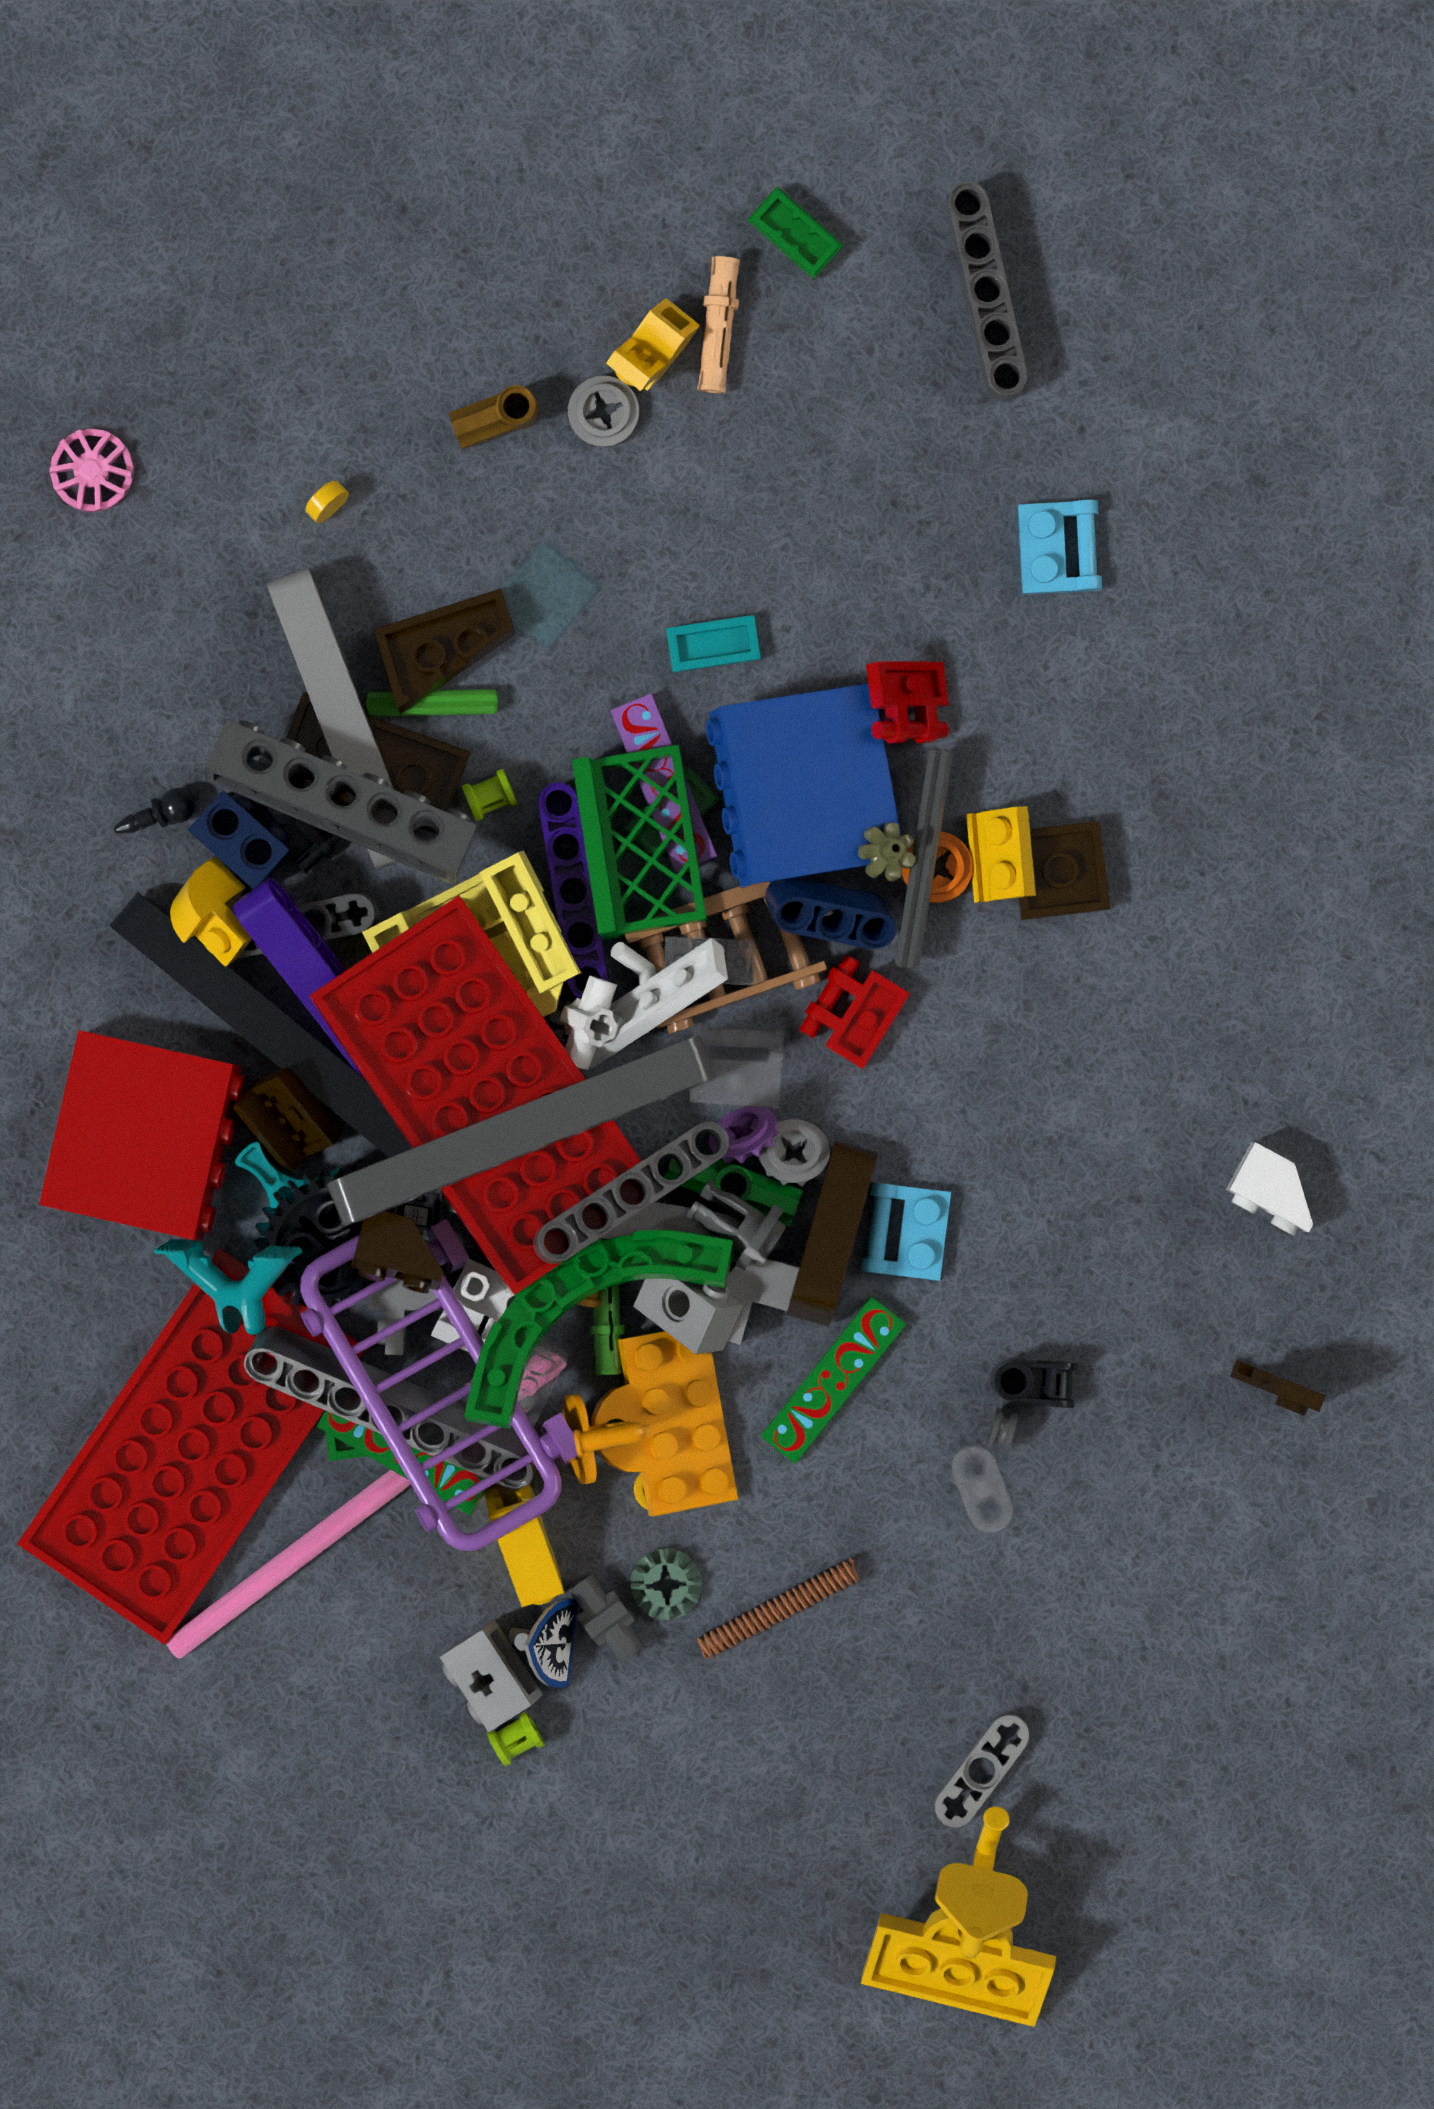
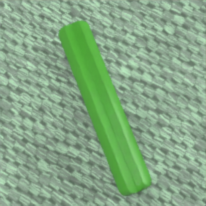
(437, 703)

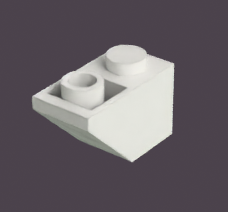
(1273, 1185)

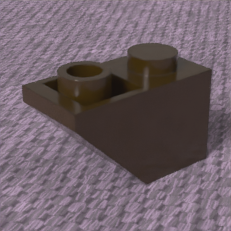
(395, 1249)

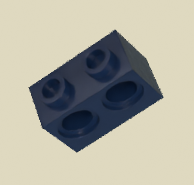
(234, 848)

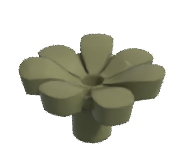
(881, 851)

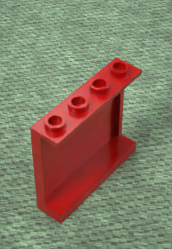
(142, 1136)

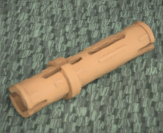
(718, 327)

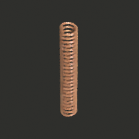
(788, 1608)

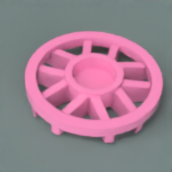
(91, 470)

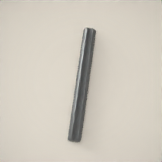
(925, 855)

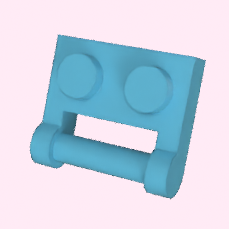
(1044, 547)
(920, 1236)

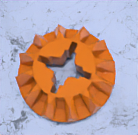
(959, 867)

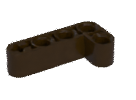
(832, 1233)

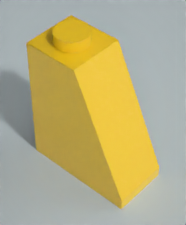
(525, 1548)

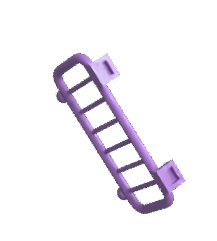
(555, 1443)

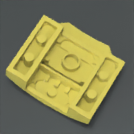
(515, 918)

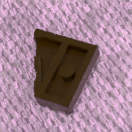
(1290, 1395)

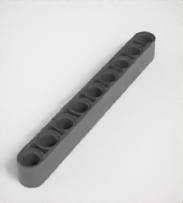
(521, 1130)

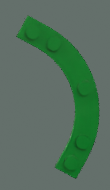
(594, 1268)

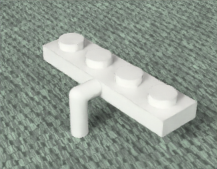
(661, 993)

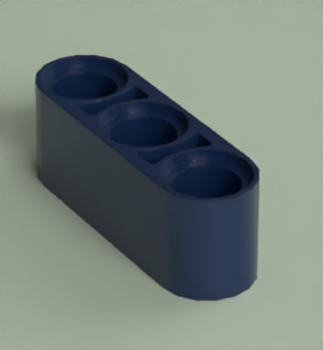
(844, 926)

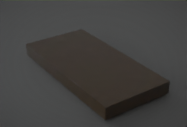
(410, 758)

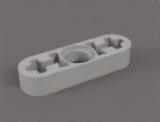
(969, 1803)

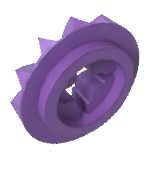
(753, 1125)

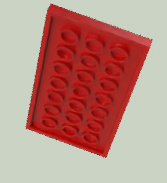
(458, 1041)
(175, 1465)

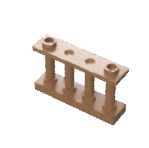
(733, 907)

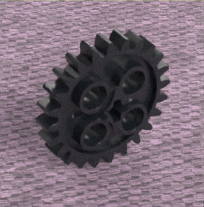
(285, 1227)

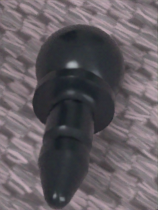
(175, 806)

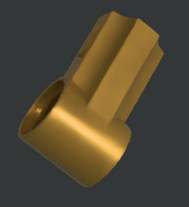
(490, 419)

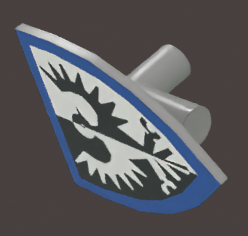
(550, 1643)

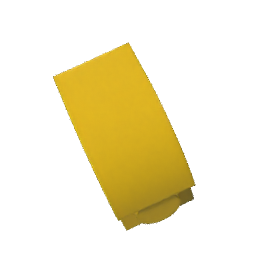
(653, 346)
(205, 911)

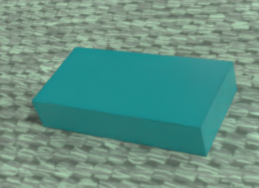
(713, 644)

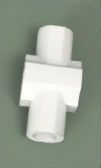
(589, 1021)

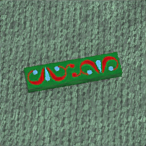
(833, 1380)
(445, 1477)

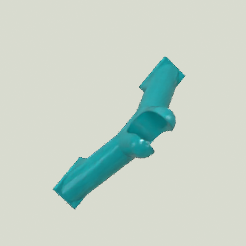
(230, 1295)

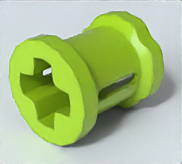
(489, 794)
(515, 1738)

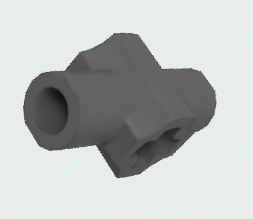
(606, 1618)

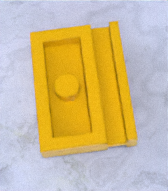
(1001, 854)

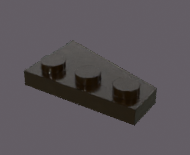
(441, 644)

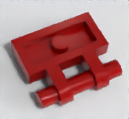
(903, 687)
(865, 1020)

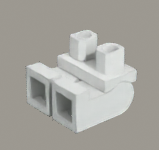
(481, 1295)

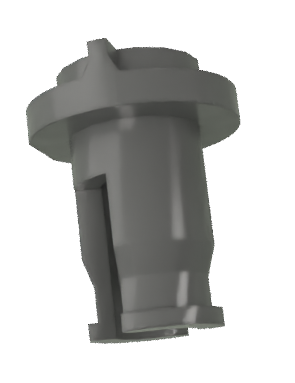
(755, 1234)

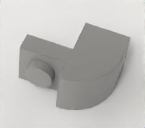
(767, 1285)
(396, 1302)

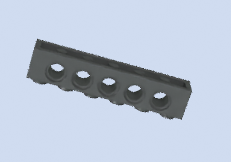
(313, 805)

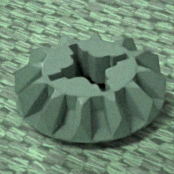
(649, 1571)

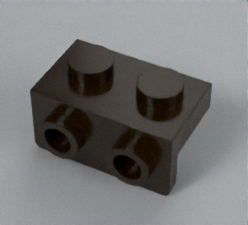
(286, 1118)

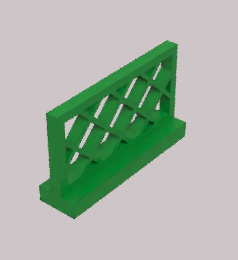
(601, 850)

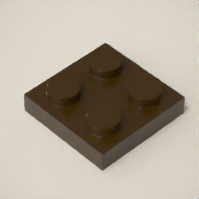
(1067, 872)

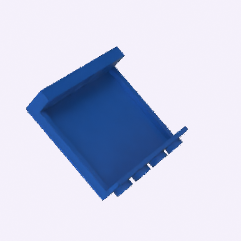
(800, 782)

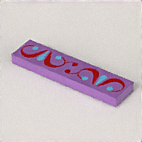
(642, 730)

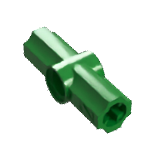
(759, 1193)

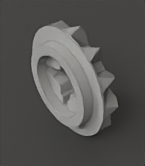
(614, 393)
(796, 1135)

